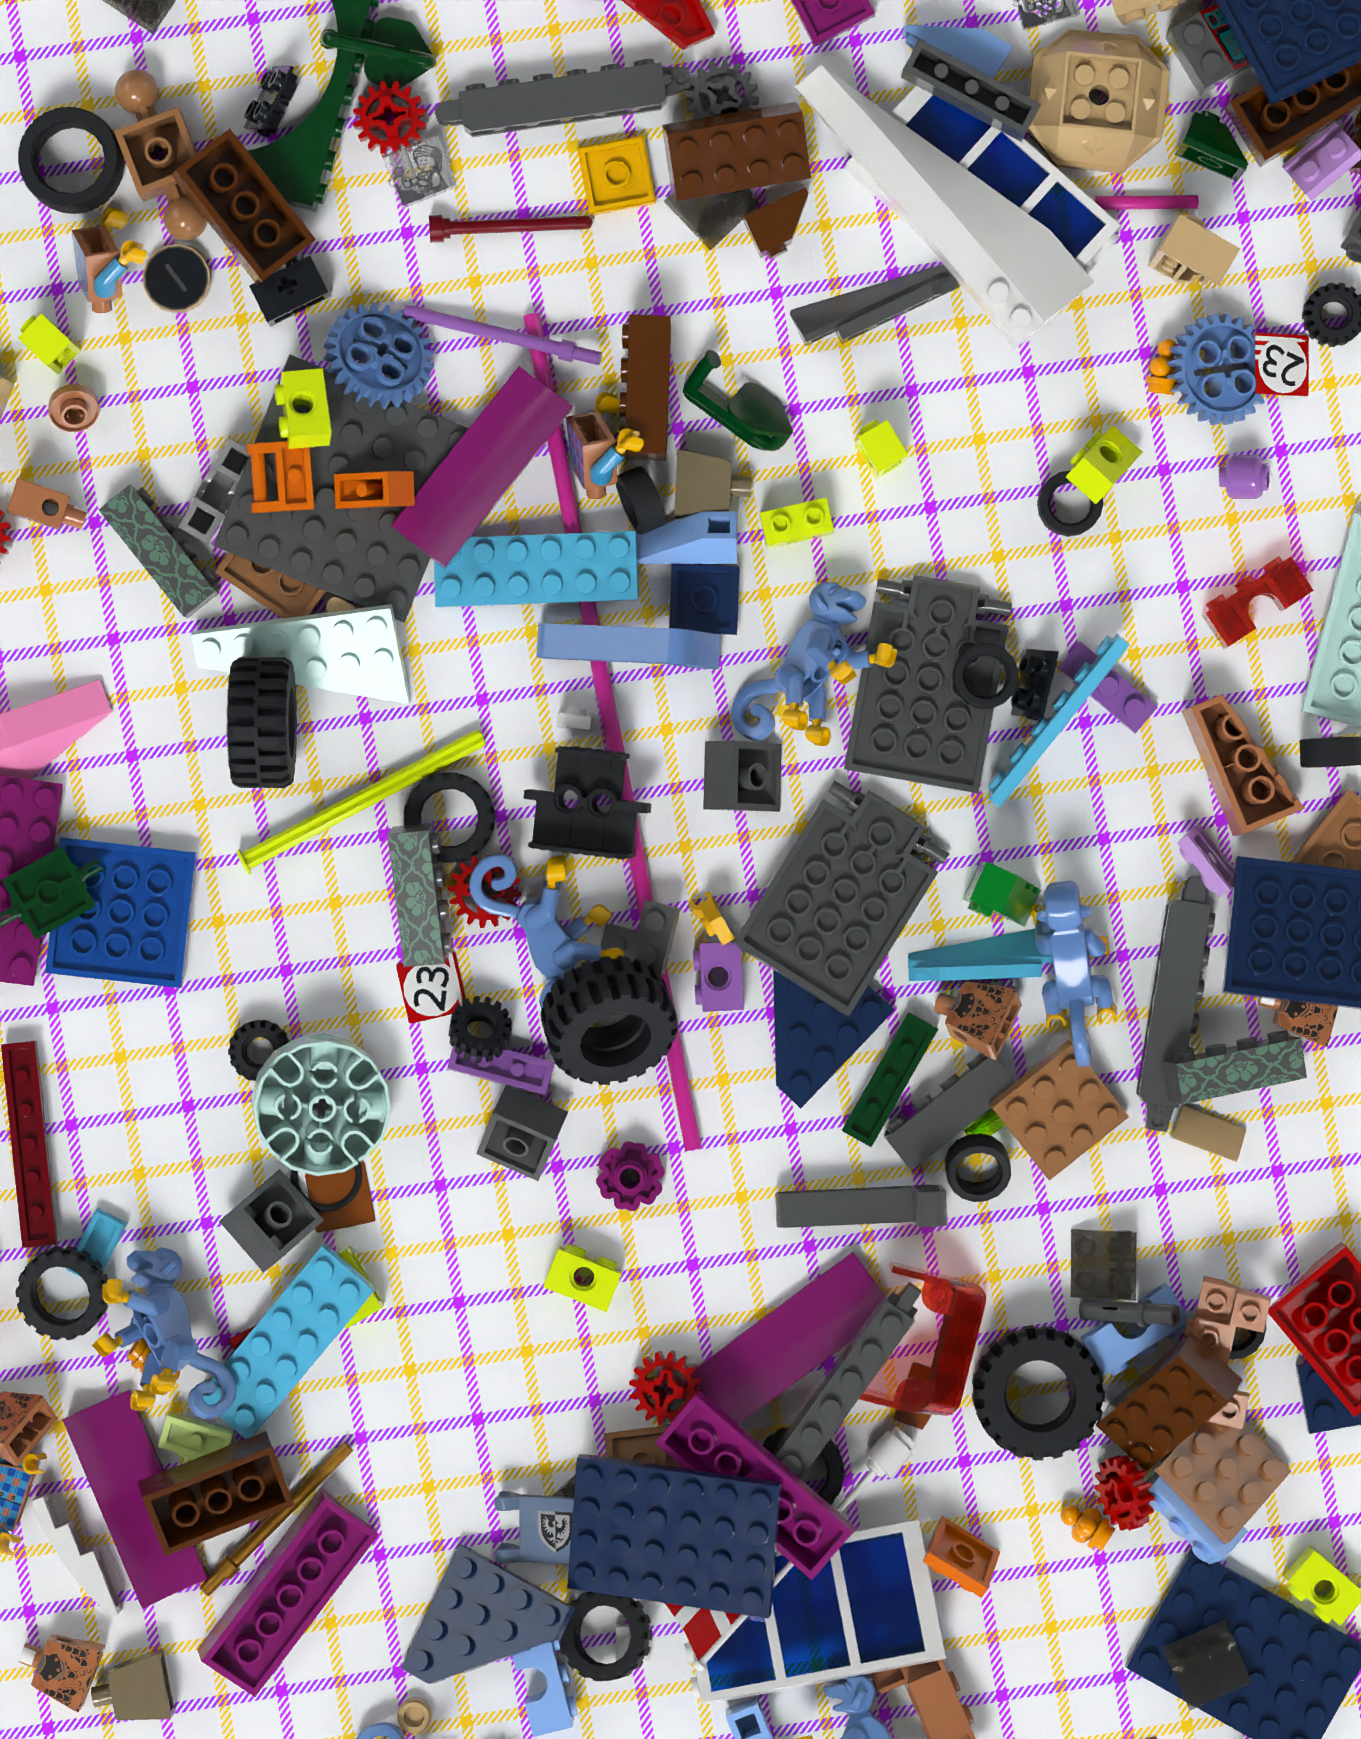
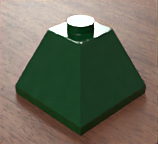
(1212, 146)

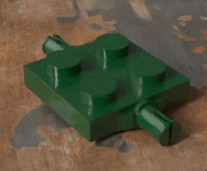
(49, 892)

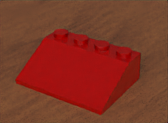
(1325, 1321)

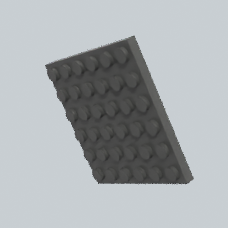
(345, 549)

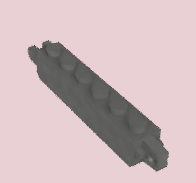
(563, 99)
(1174, 996)
(847, 1380)

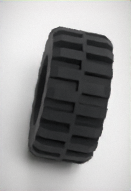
(261, 722)
(602, 991)
(1038, 1439)

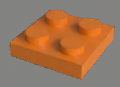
(961, 1557)

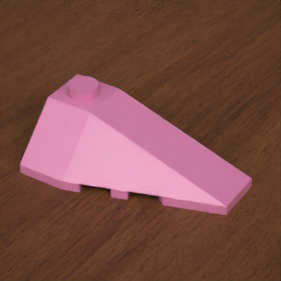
(45, 728)

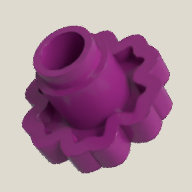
(625, 1193)

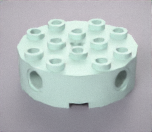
(345, 1127)

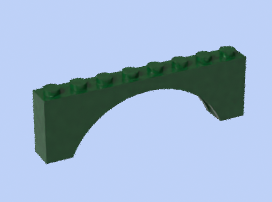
(302, 157)

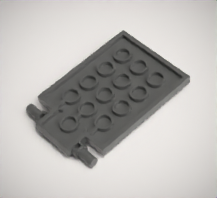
(909, 714)
(841, 897)

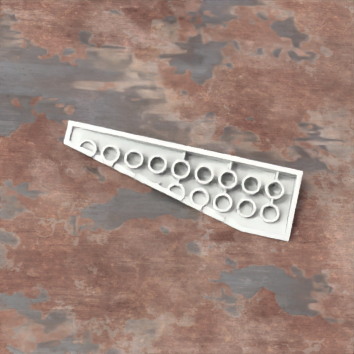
(985, 241)

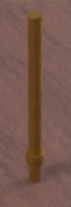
(229, 1566)

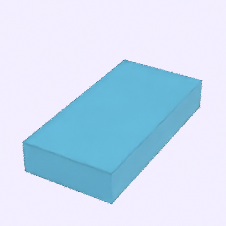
(101, 1237)

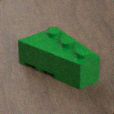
(1001, 893)

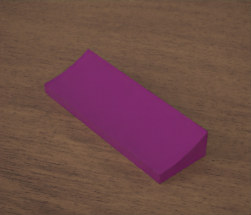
(482, 467)
(790, 1340)
(712, 1442)
(114, 1456)
(287, 1593)

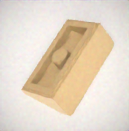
(1209, 1133)

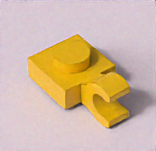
(711, 918)

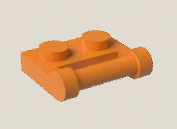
(292, 477)

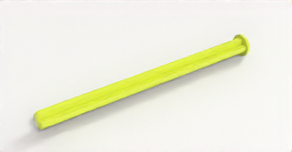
(361, 800)

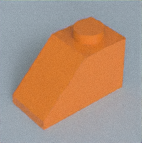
(374, 489)

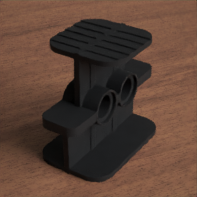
(586, 827)

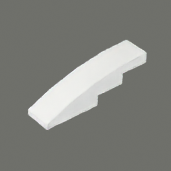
(84, 1565)

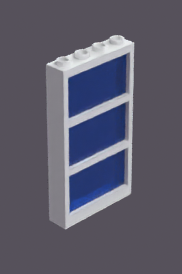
(1010, 169)
(855, 1618)

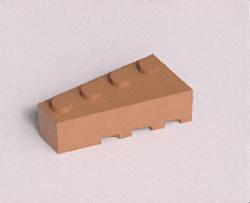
(1238, 768)

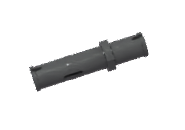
(1142, 1313)

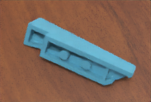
(987, 958)

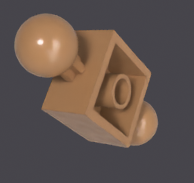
(139, 144)

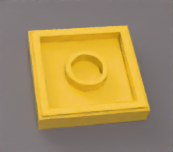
(616, 175)

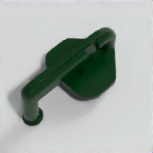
(391, 53)
(750, 413)

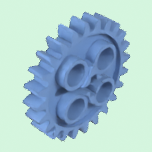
(1215, 337)
(378, 355)

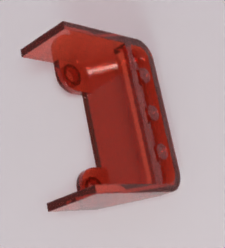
(963, 1310)

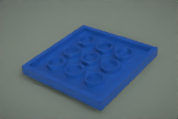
(138, 916)

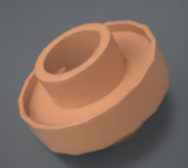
(73, 408)

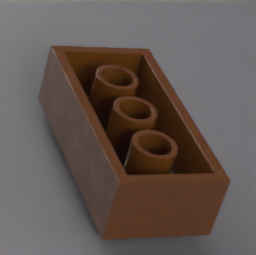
(1280, 127)
(736, 151)
(243, 206)
(647, 383)
(1169, 1402)
(215, 1493)

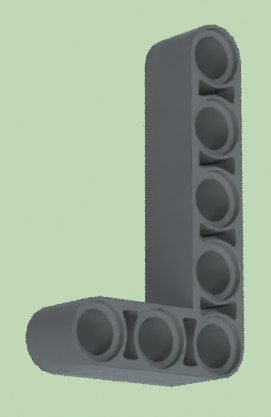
(853, 1206)

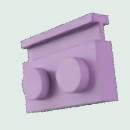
(1323, 161)
(1201, 851)

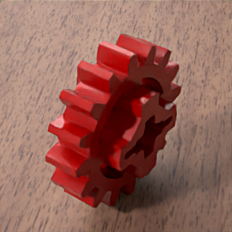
(375, 122)
(463, 890)
(651, 1385)
(1124, 1492)

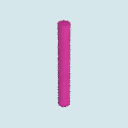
(1148, 202)

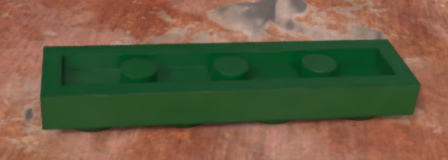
(889, 1079)

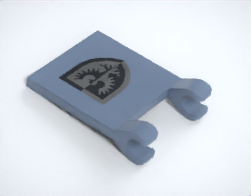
(543, 1528)

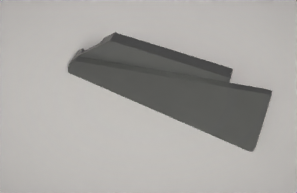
(871, 306)

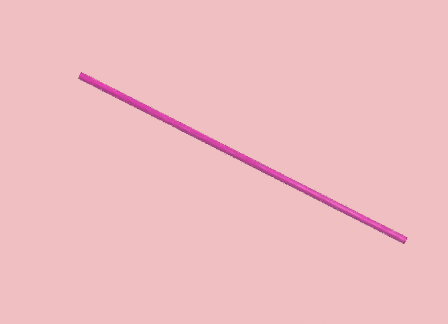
(612, 728)

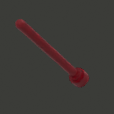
(443, 228)

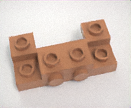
(1218, 1313)
(933, 1698)

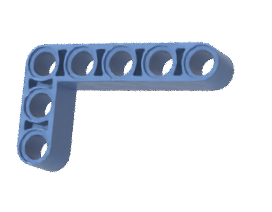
(629, 645)

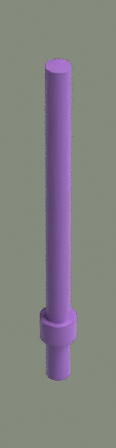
(565, 349)

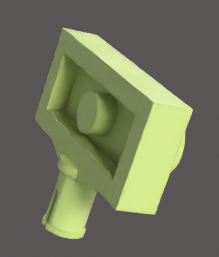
(192, 1437)

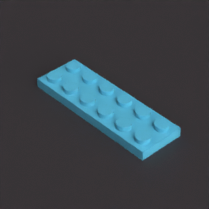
(541, 570)
(1065, 707)
(291, 1338)

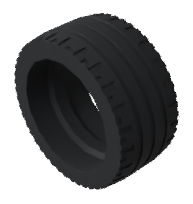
(47, 126)

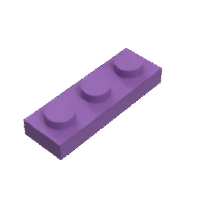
(1113, 691)
(509, 1069)

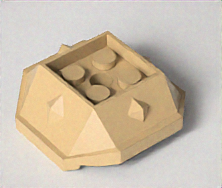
(1091, 135)

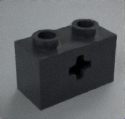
(307, 293)

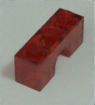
(1230, 616)

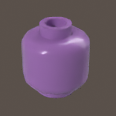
(1245, 476)

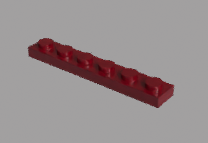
(29, 1144)

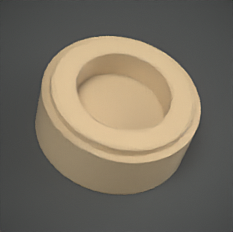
(414, 1715)

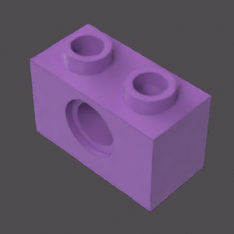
(724, 997)

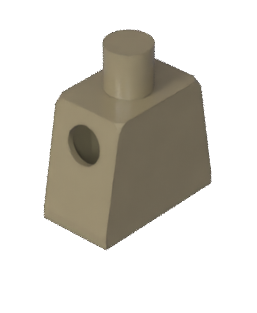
(706, 484)
(138, 1689)

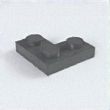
(651, 941)

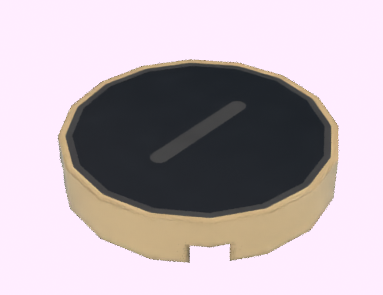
(176, 278)

